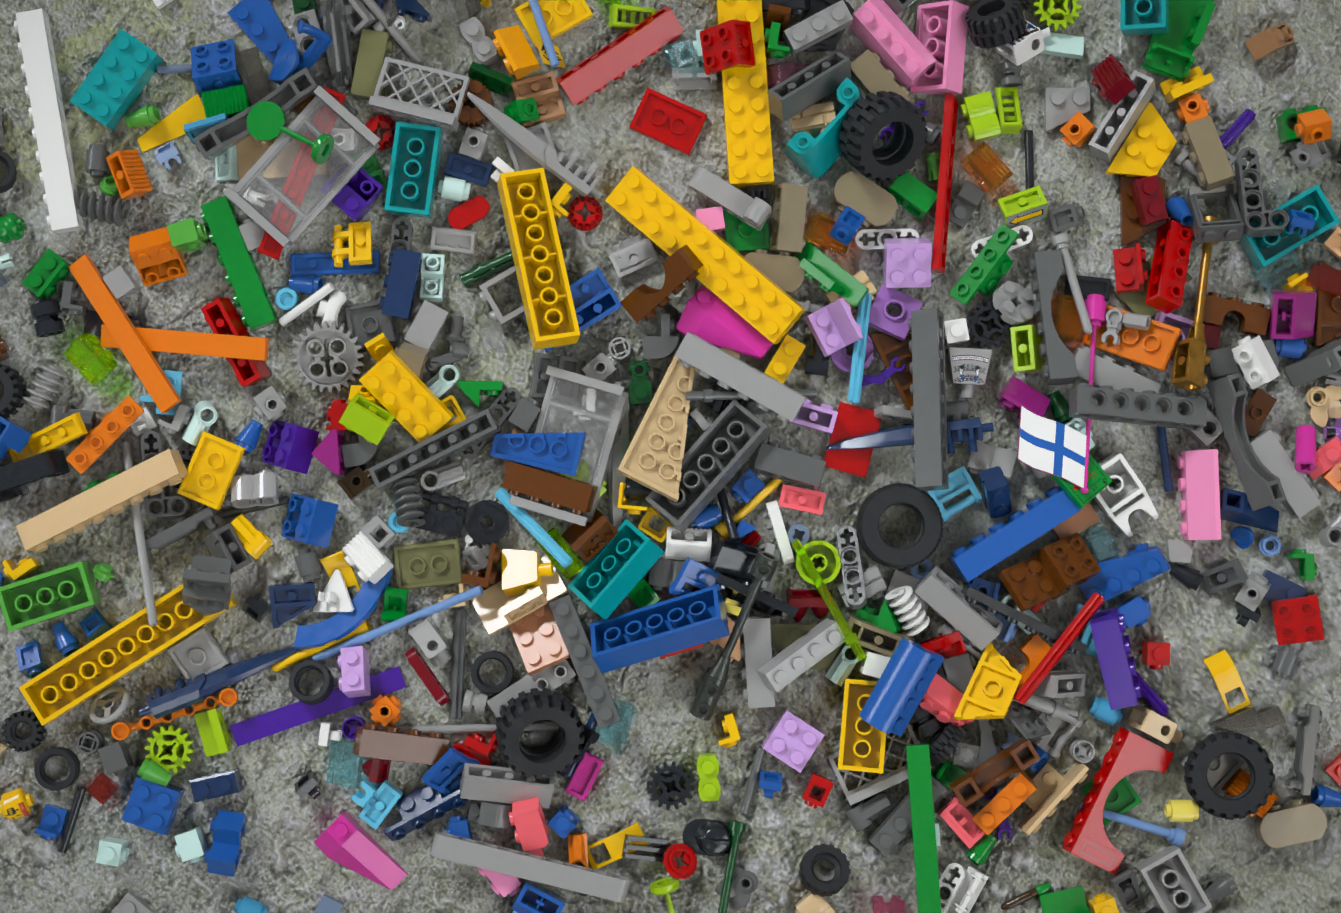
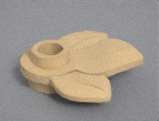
(1327, 406)

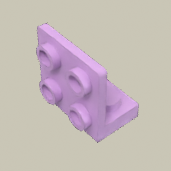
(834, 327)

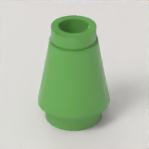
(143, 117)
(153, 772)

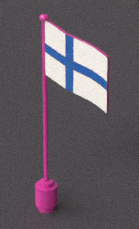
(1053, 445)

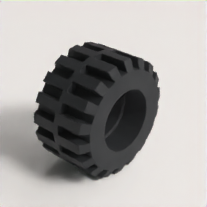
(995, 22)
(12, 391)

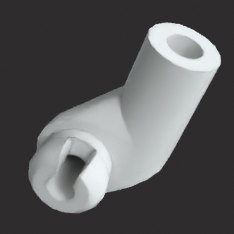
(399, 23)

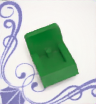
(771, 36)
(522, 110)
(1307, 566)
(643, 594)
(394, 604)
(948, 773)

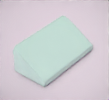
(1064, 45)
(227, 166)

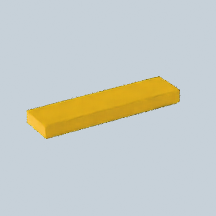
(52, 437)

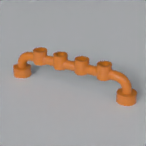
(123, 730)

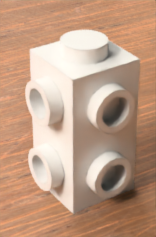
(1255, 361)

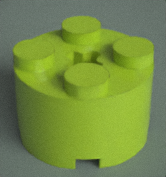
(830, 561)

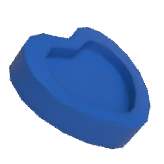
(1243, 536)

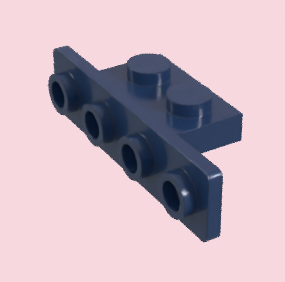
(420, 808)

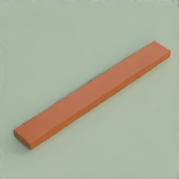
(125, 334)
(197, 343)

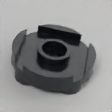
(482, 510)

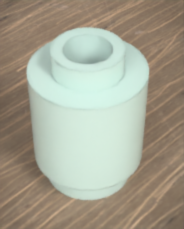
(454, 189)

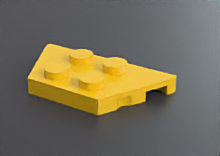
(1144, 147)
(990, 688)

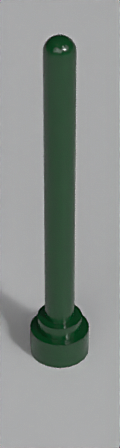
(736, 830)

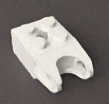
(1125, 496)

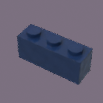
(401, 284)

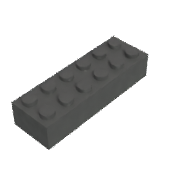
(711, 464)

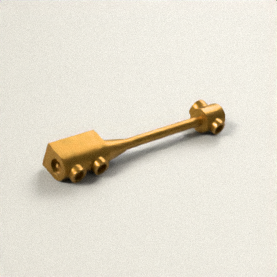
(1191, 353)

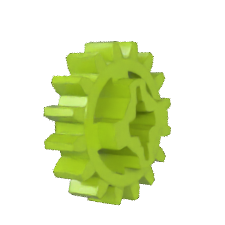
(1061, 13)
(163, 743)

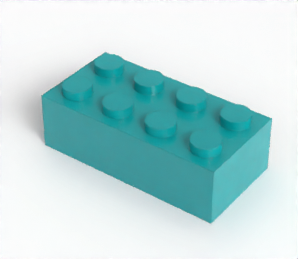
(1144, 17)
(116, 79)
(413, 170)
(1269, 248)
(616, 569)

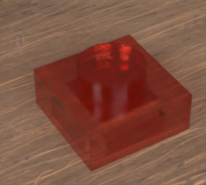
(102, 788)

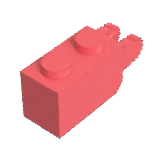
(942, 701)
(530, 825)

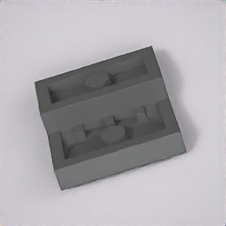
(539, 377)

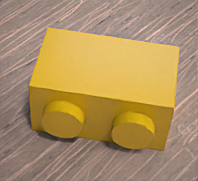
(785, 359)

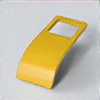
(337, 561)
(1226, 678)
(615, 845)

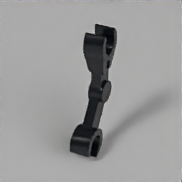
(590, 737)

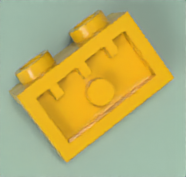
(1194, 82)

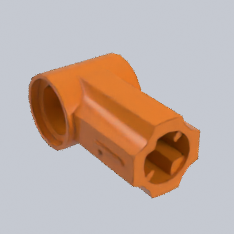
(578, 848)

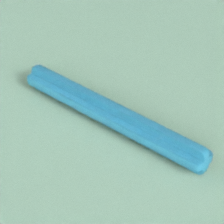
(859, 351)
(535, 529)

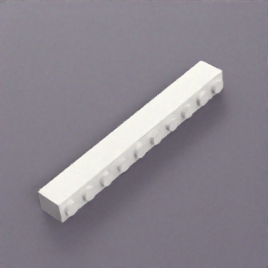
(49, 121)

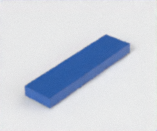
(323, 265)

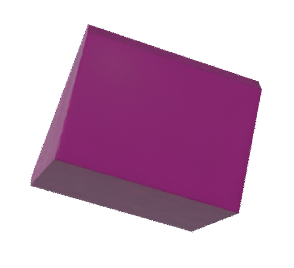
(330, 452)

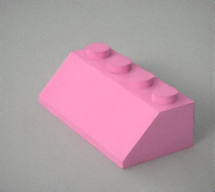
(943, 33)
(892, 40)
(1199, 495)

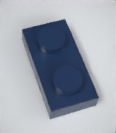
(468, 169)

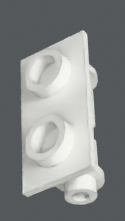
(969, 891)

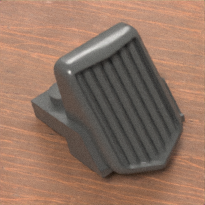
(207, 585)

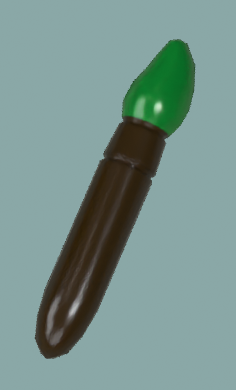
(1021, 898)

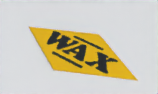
(542, 51)

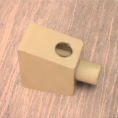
(1154, 725)

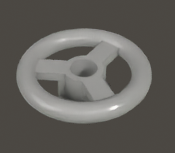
(112, 707)

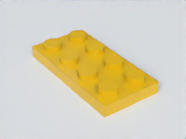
(406, 397)

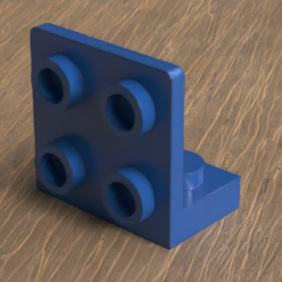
(215, 66)

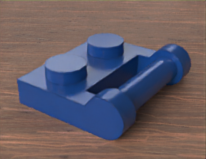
(695, 574)
(446, 770)

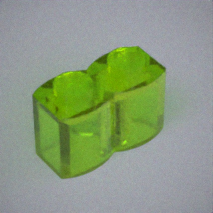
(90, 358)

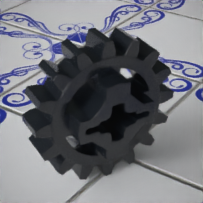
(979, 322)
(680, 790)

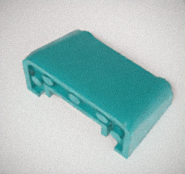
(819, 154)

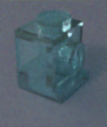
(681, 53)
(1101, 544)

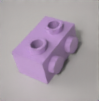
(816, 417)
(355, 672)

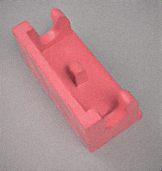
(961, 822)

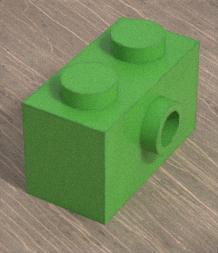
(188, 235)

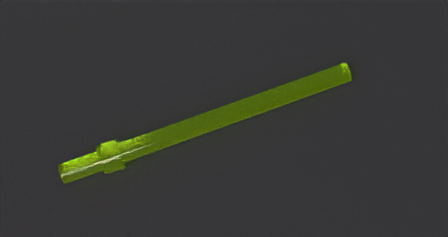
(850, 638)

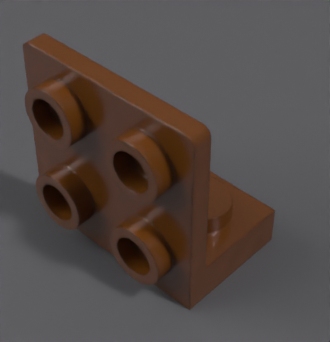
(590, 538)
(476, 577)

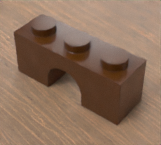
(1252, 318)

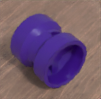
(349, 728)

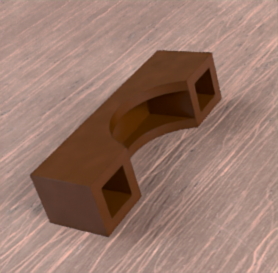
(678, 268)
(1005, 763)

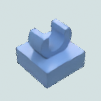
(166, 152)

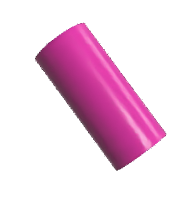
(1305, 449)

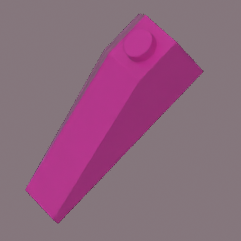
(720, 325)
(356, 849)

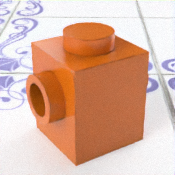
(1080, 124)
(1313, 126)

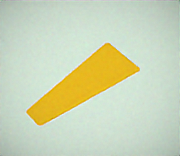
(173, 124)

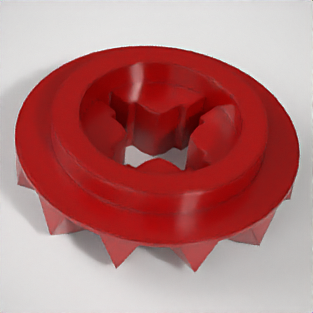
(387, 124)
(592, 220)
(688, 858)

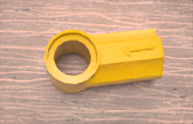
(254, 540)

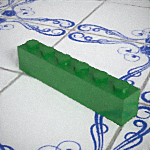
(239, 264)

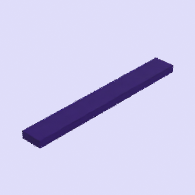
(300, 713)

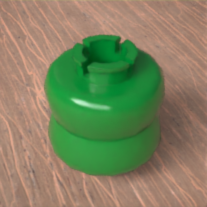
(11, 228)

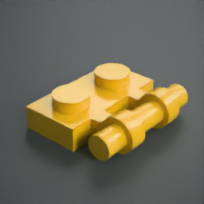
(360, 244)

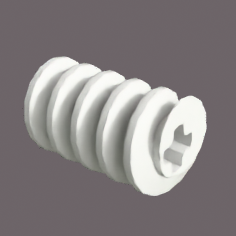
(909, 608)

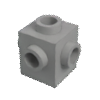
(1309, 155)
(261, 401)

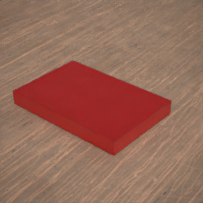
(668, 121)
(851, 422)

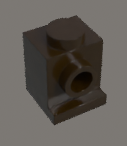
(352, 490)

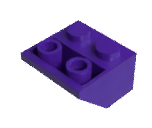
(358, 195)
(290, 446)

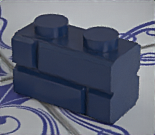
(995, 492)
(216, 785)

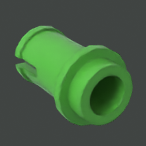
(933, 164)

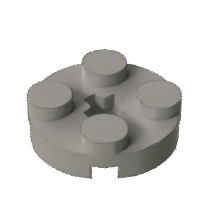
(1020, 296)

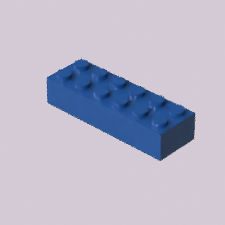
(1013, 534)
(659, 629)

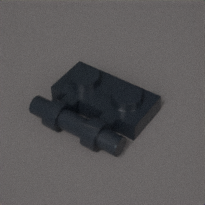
(440, 521)

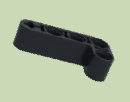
(32, 469)

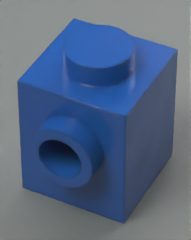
(1135, 611)

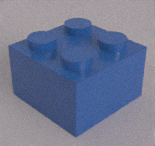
(153, 805)

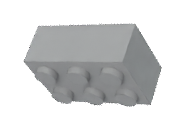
(1172, 883)

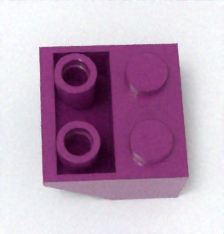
(1291, 314)
(1018, 394)

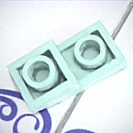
(432, 277)

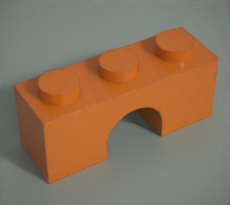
(1034, 651)
(1004, 802)

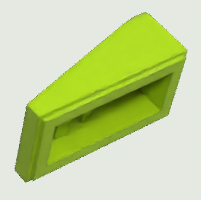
(615, 8)
(1008, 124)

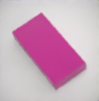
(584, 776)

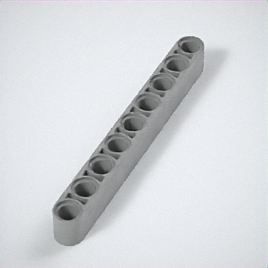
(530, 867)

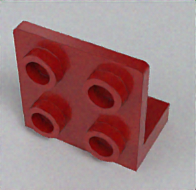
(727, 46)
(1298, 620)

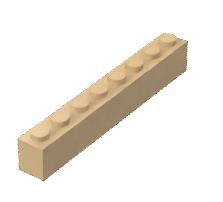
(102, 500)

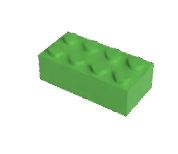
(48, 595)

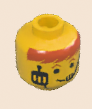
(16, 804)

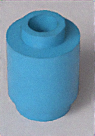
(1101, 710)
(250, 905)

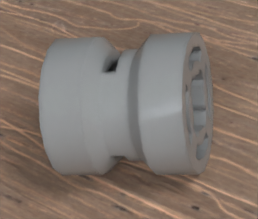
(621, 351)
(475, 702)
(1085, 753)

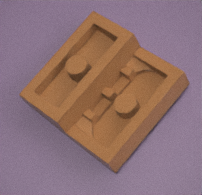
(546, 94)

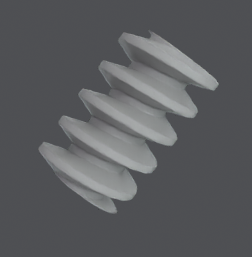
(45, 386)

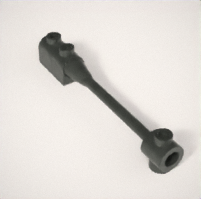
(717, 676)

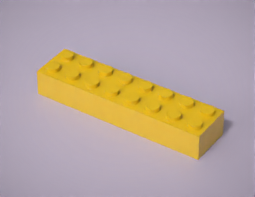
(538, 258)

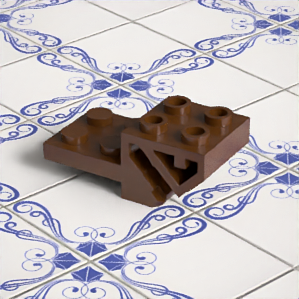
(1050, 572)

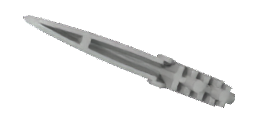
(559, 165)
(614, 478)

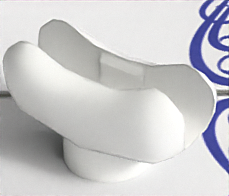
(330, 309)

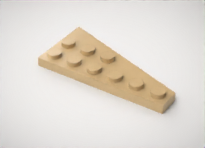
(659, 442)

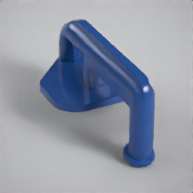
(287, 59)

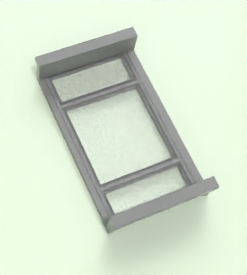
(286, 186)
(579, 405)

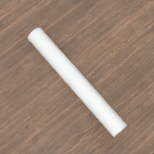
(306, 304)

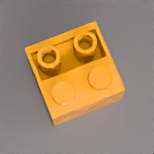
(517, 52)

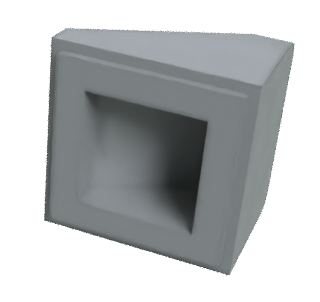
(1178, 551)

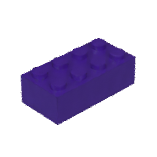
(1114, 659)

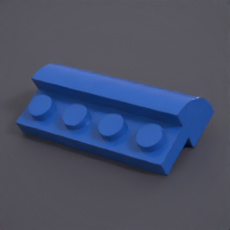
(592, 299)
(901, 687)

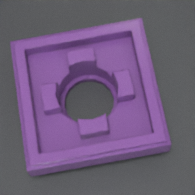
(893, 326)

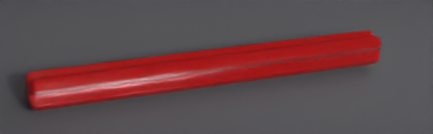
(1059, 648)

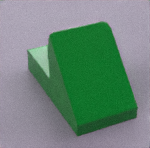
(474, 389)
(885, 618)

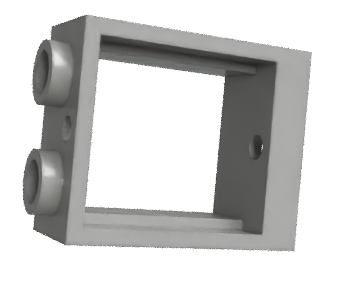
(487, 298)

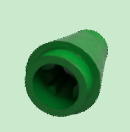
(981, 849)

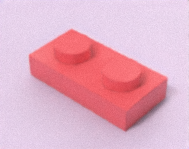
(1327, 457)
(802, 499)

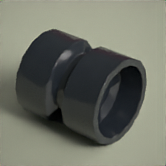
(47, 318)
(924, 723)

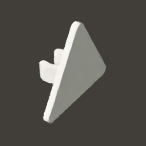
(334, 596)

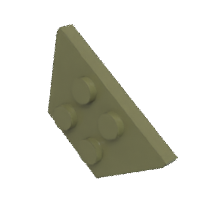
(786, 634)

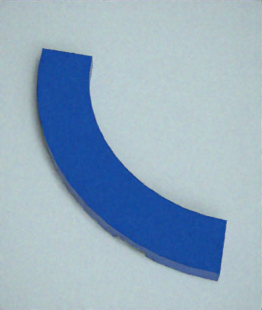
(343, 622)

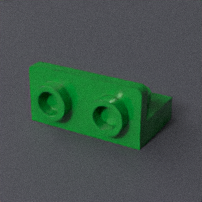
(47, 274)

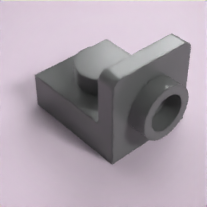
(1067, 217)
(70, 295)

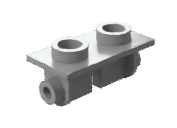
(693, 79)

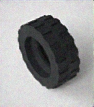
(828, 853)

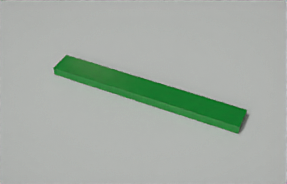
(923, 828)

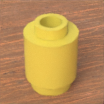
(1181, 811)

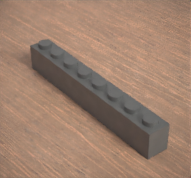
(928, 400)

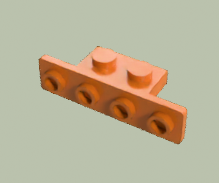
(105, 434)

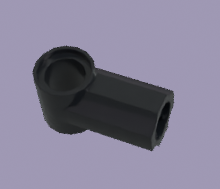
(815, 361)

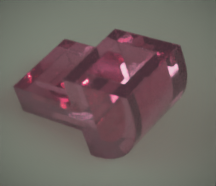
(781, 71)

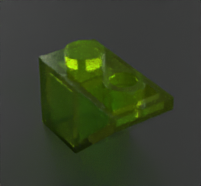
(574, 567)

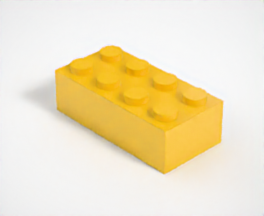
(860, 743)

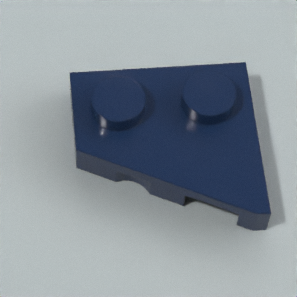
(1281, 588)
(290, 600)

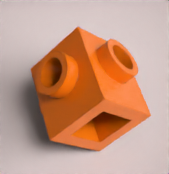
(1192, 108)
(393, 705)

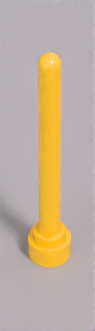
(748, 507)
(363, 628)

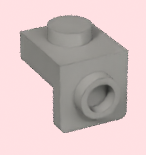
(180, 420)

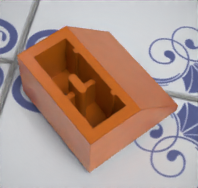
(156, 257)

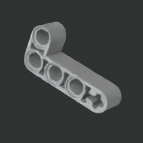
(734, 201)

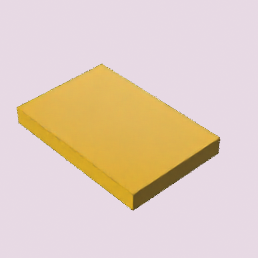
(558, 15)
(211, 470)

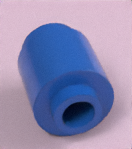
(1290, 347)
(708, 517)

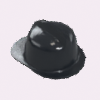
(707, 837)

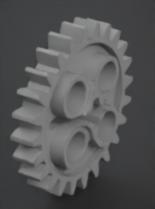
(307, 357)

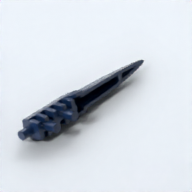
(957, 431)
(207, 684)

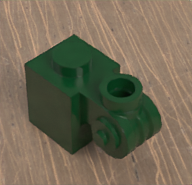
(640, 388)

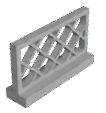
(410, 109)
(882, 782)

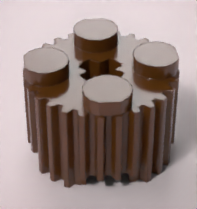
(472, 116)

